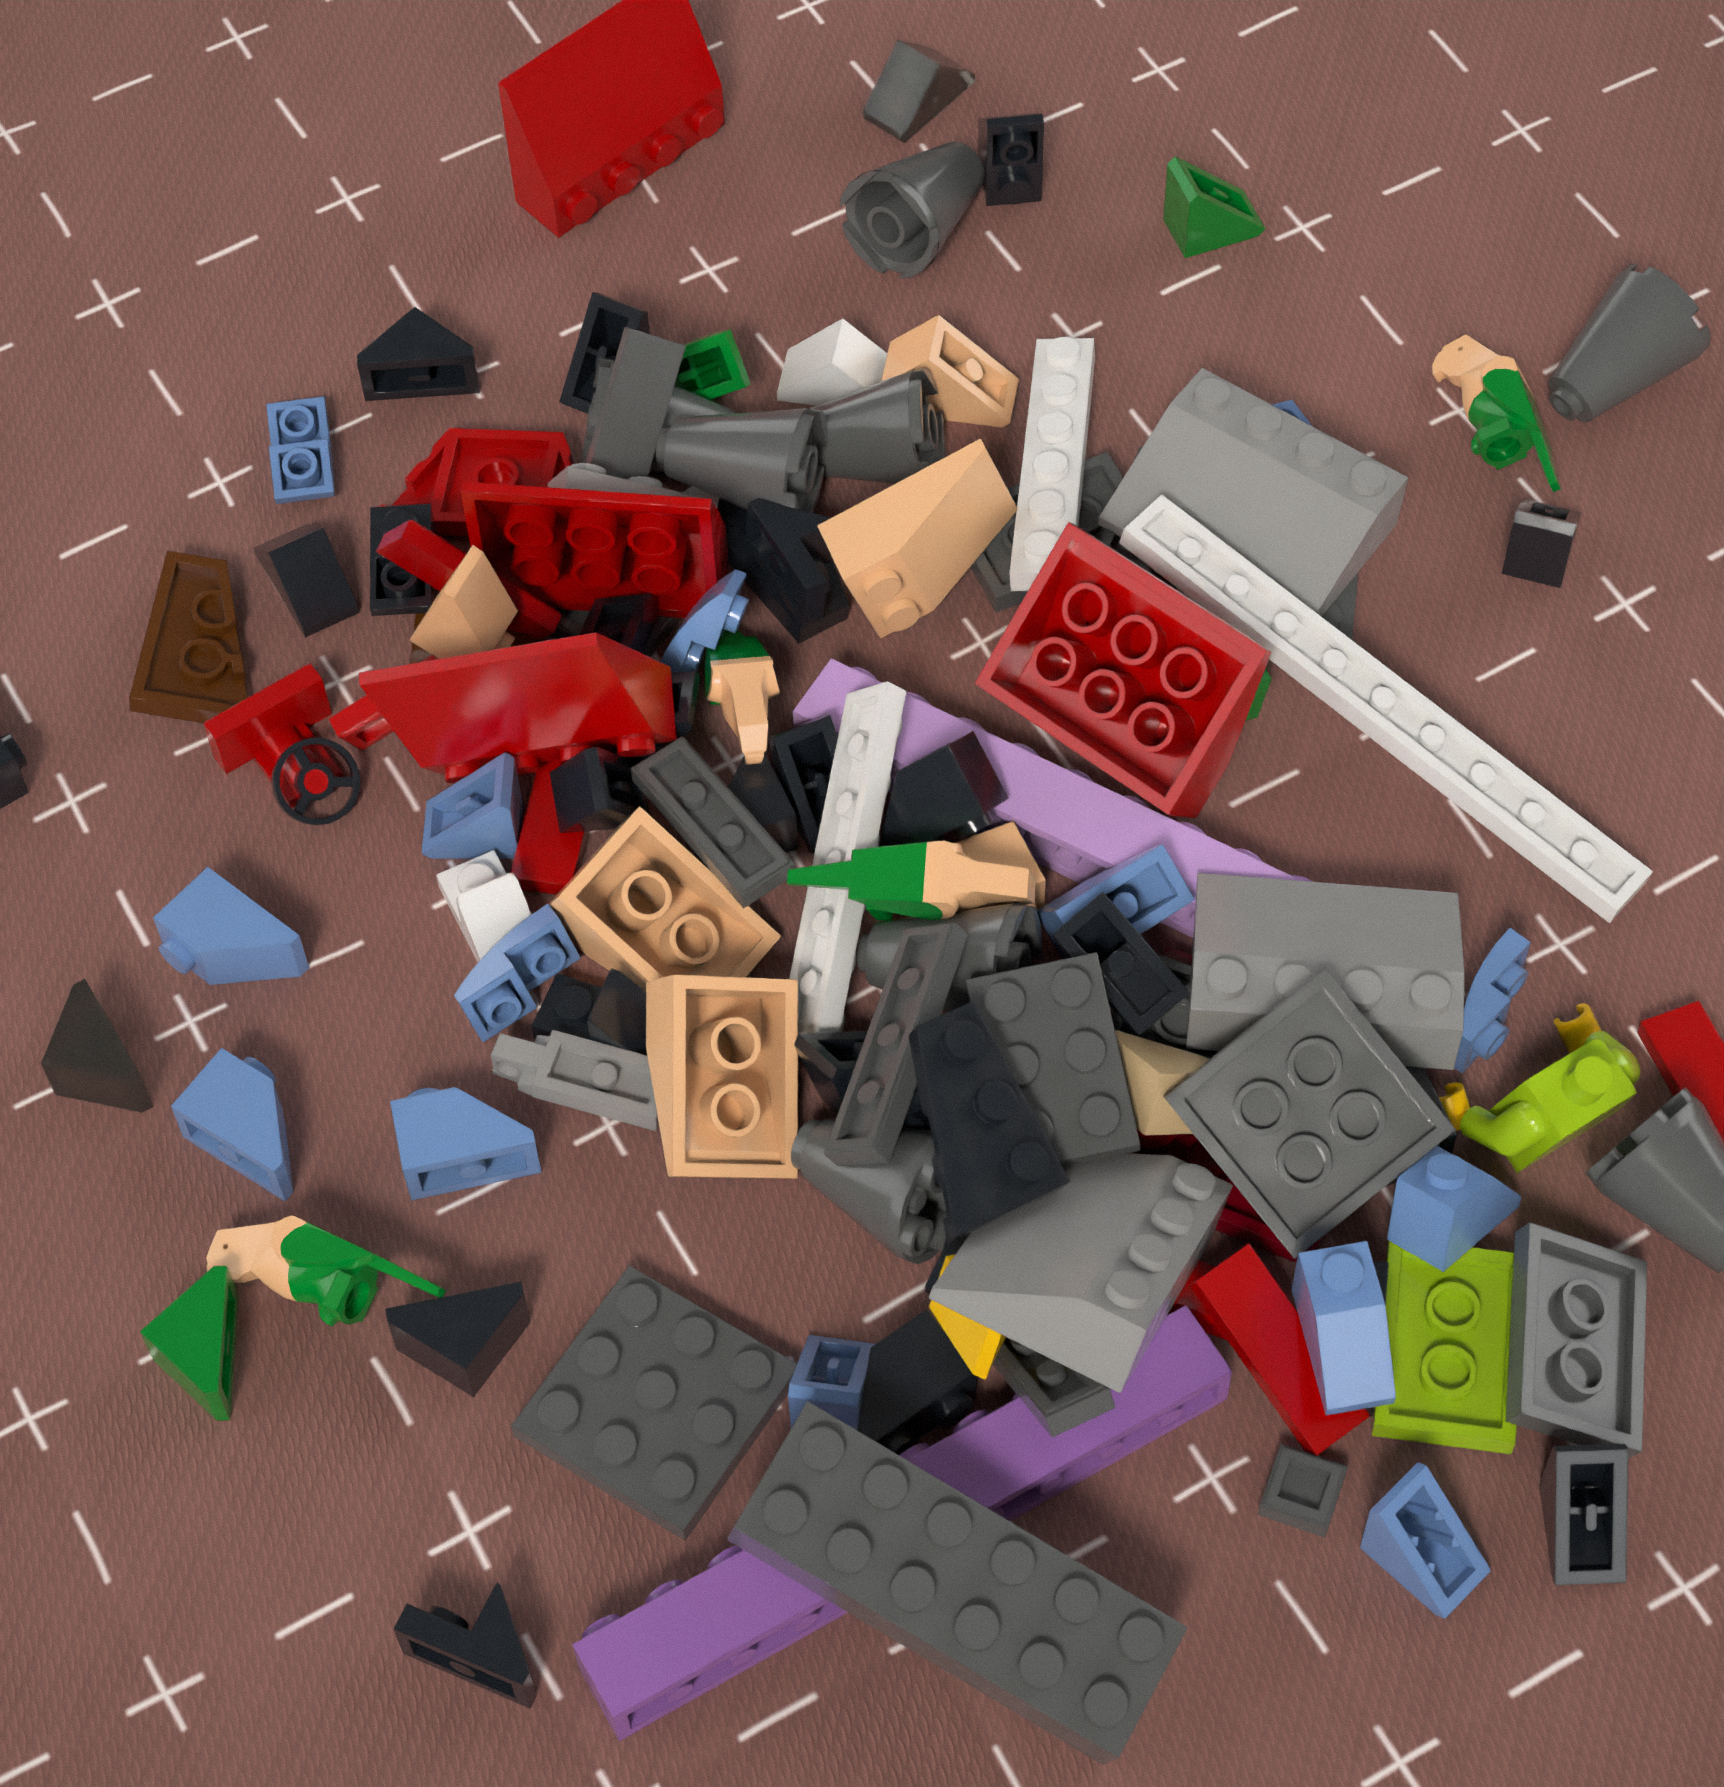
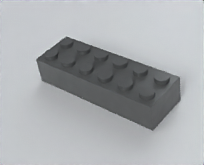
(958, 1584)

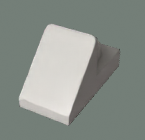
(483, 901)

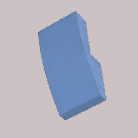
(300, 450)
(705, 624)
(500, 983)
(1490, 997)

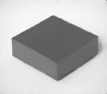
(1302, 1490)

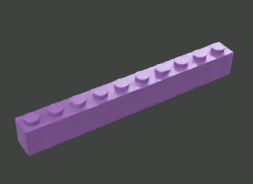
(746, 1610)

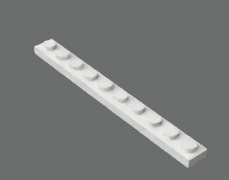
(1388, 709)

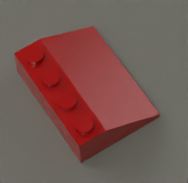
(608, 109)
(598, 543)
(1127, 673)
(527, 702)

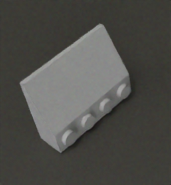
(1265, 487)
(1383, 946)
(1091, 1263)

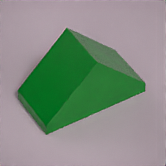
(1206, 210)
(712, 366)
(197, 1340)

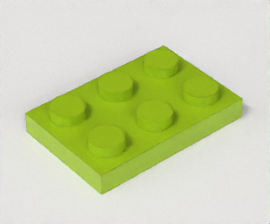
(1449, 1351)

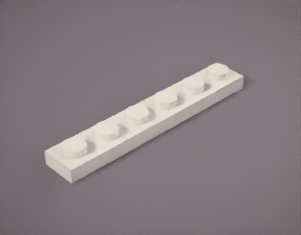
(1052, 452)
(849, 821)

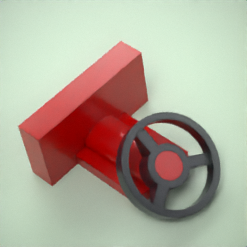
(276, 735)

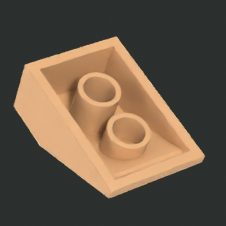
(919, 536)
(658, 910)
(724, 1074)

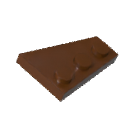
(191, 644)

